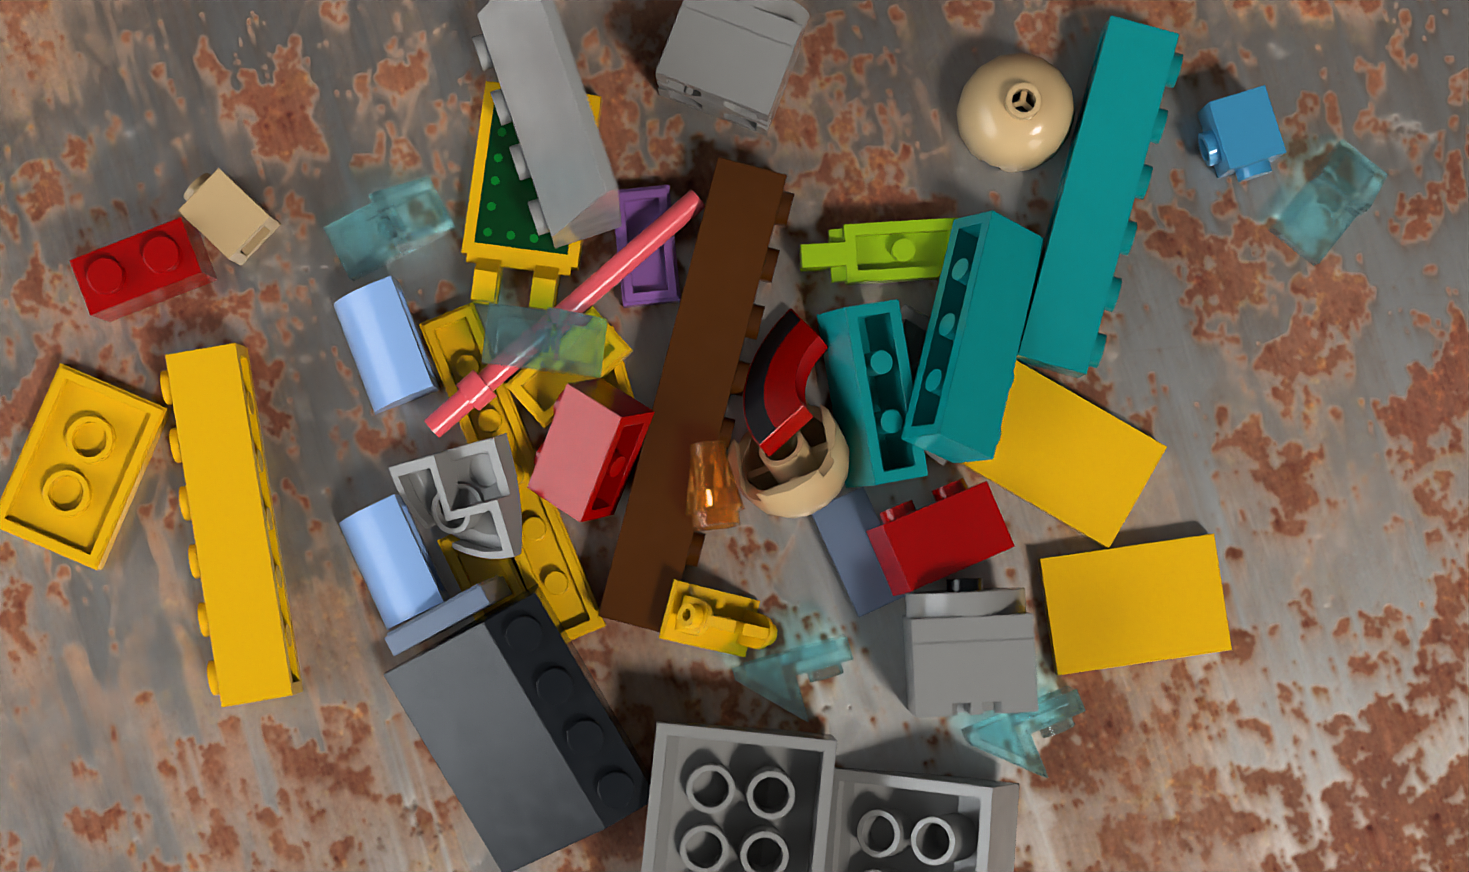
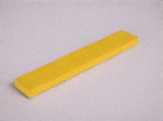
(547, 547)

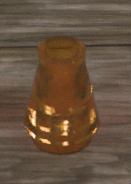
(712, 489)

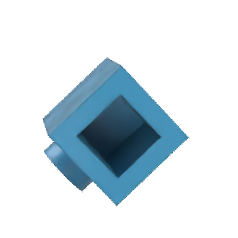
(1240, 135)

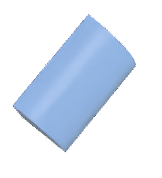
(386, 344)
(393, 560)

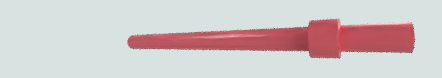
(477, 389)

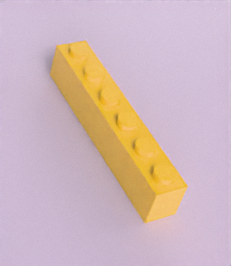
(232, 524)

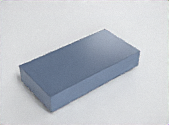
(844, 533)
(447, 614)

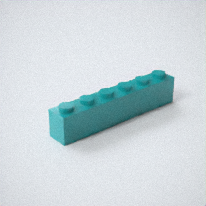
(1097, 195)

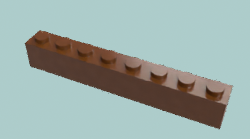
(696, 386)

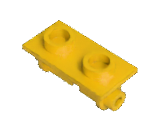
(715, 620)

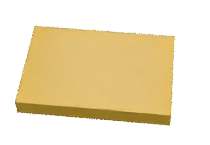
(1069, 457)
(81, 466)
(1134, 604)

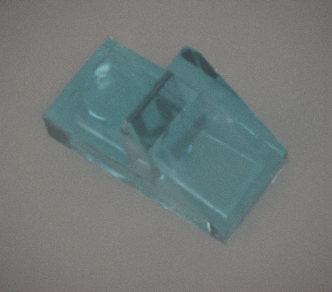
(1329, 202)
(389, 227)
(544, 340)
(776, 673)
(1010, 733)

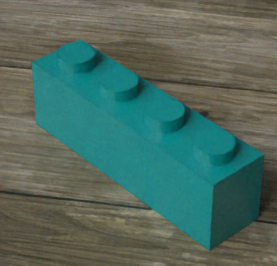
(973, 338)

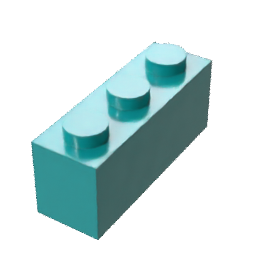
(871, 391)

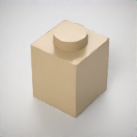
(227, 215)

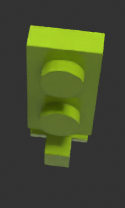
(881, 251)

